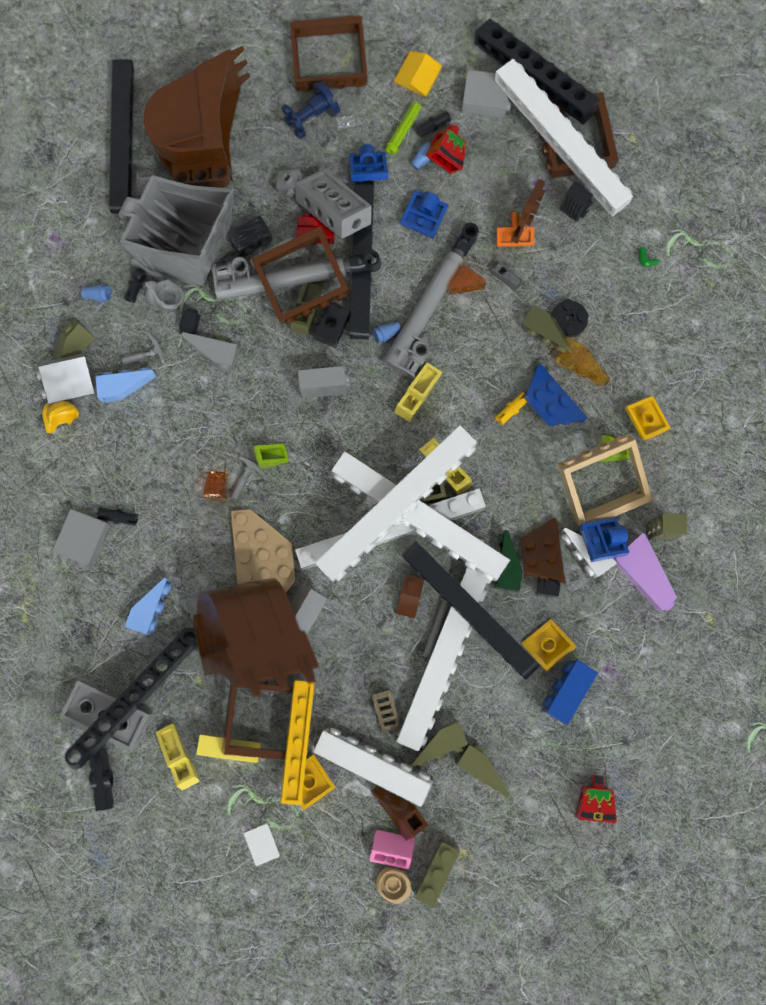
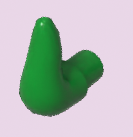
(643, 258)

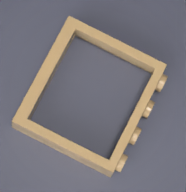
(615, 506)

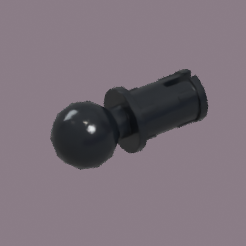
(138, 275)

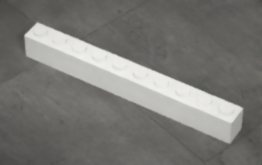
(563, 137)
(396, 504)
(450, 508)
(424, 519)
(439, 668)

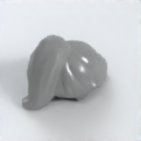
(164, 294)

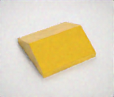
(418, 73)
(647, 418)
(548, 645)
(315, 784)

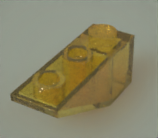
(582, 363)

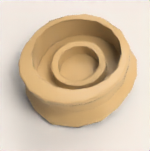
(393, 884)

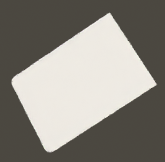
(261, 844)

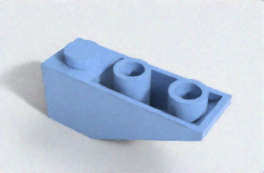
(120, 385)
(145, 612)

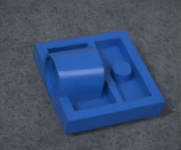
(368, 168)
(424, 213)
(604, 539)

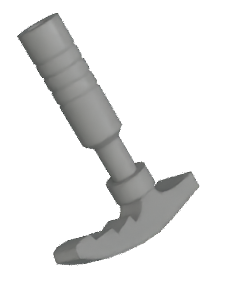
(140, 356)
(242, 480)

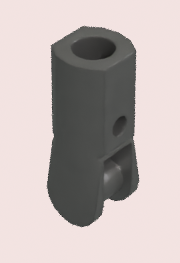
(508, 277)

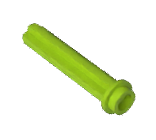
(393, 145)

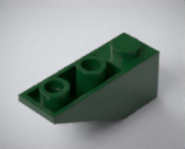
(512, 574)

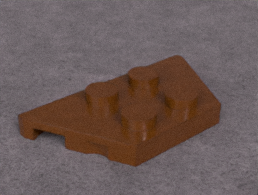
(530, 208)
(543, 553)

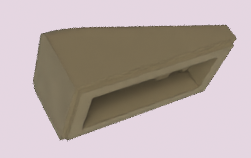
(379, 713)

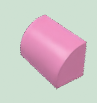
(392, 849)

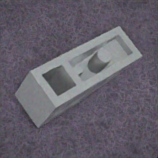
(218, 352)

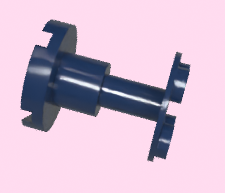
(316, 105)

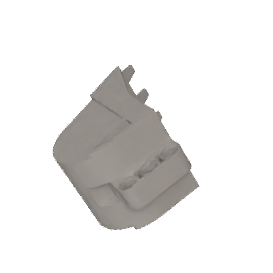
(177, 228)

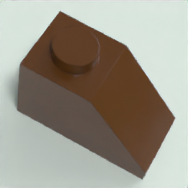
(410, 596)

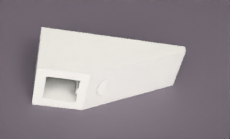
(580, 552)

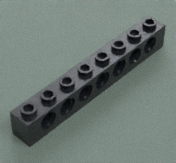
(557, 84)

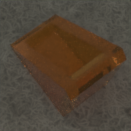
(466, 281)
(216, 486)

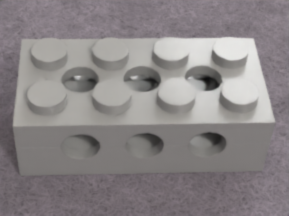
(333, 203)
(77, 713)

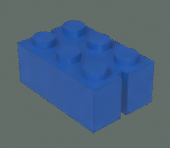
(569, 691)

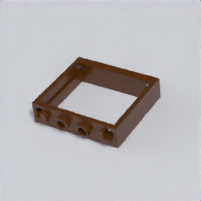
(323, 27)
(607, 139)
(287, 248)
(228, 749)

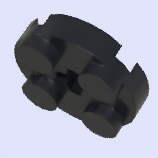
(573, 309)

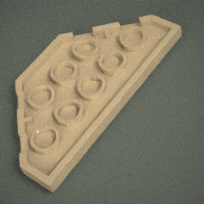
(261, 551)

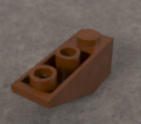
(401, 812)

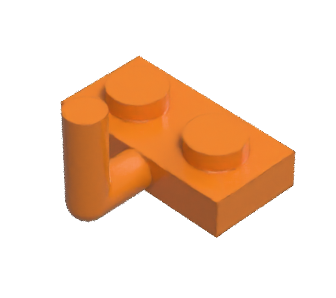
(504, 234)

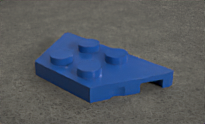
(551, 400)

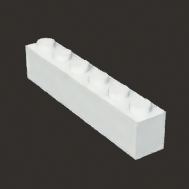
(373, 766)

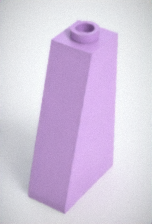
(647, 574)

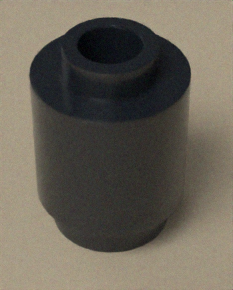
(189, 321)

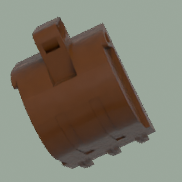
(194, 121)
(252, 635)

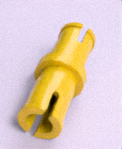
(511, 409)

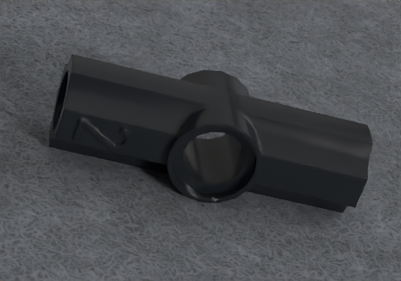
(101, 780)

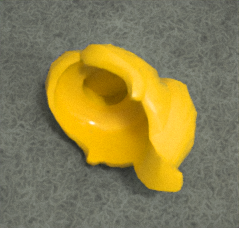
(57, 414)

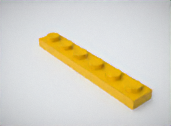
(297, 743)

